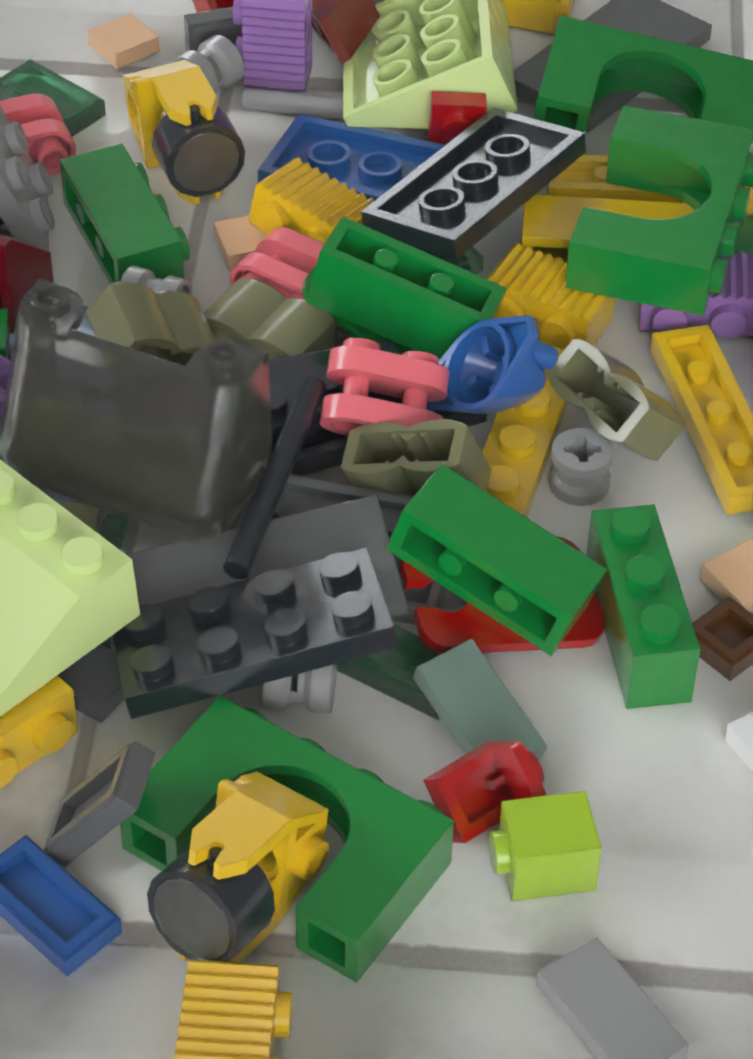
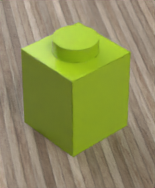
(546, 846)

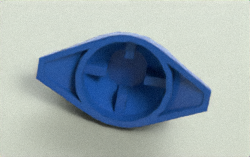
(495, 366)

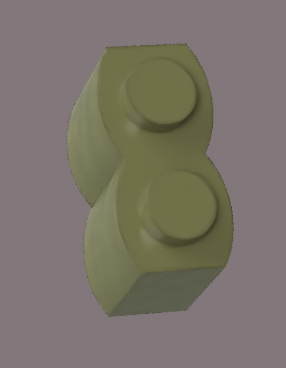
(270, 322)
(155, 323)
(615, 400)
(404, 458)

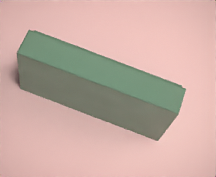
(475, 700)

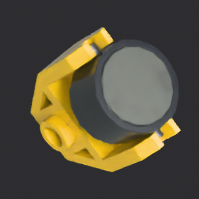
(183, 129)
(239, 870)

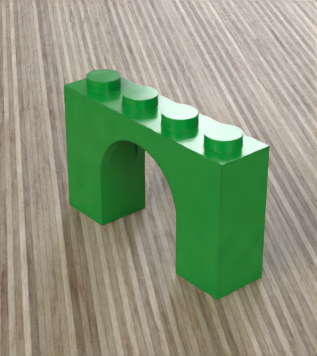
(601, 60)
(673, 259)
(391, 841)

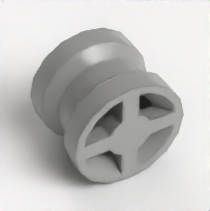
(580, 466)

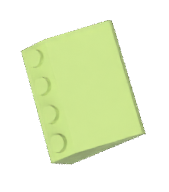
(424, 50)
(58, 589)

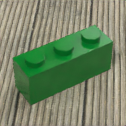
(121, 214)
(399, 289)
(495, 559)
(643, 607)

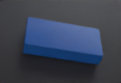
(53, 907)

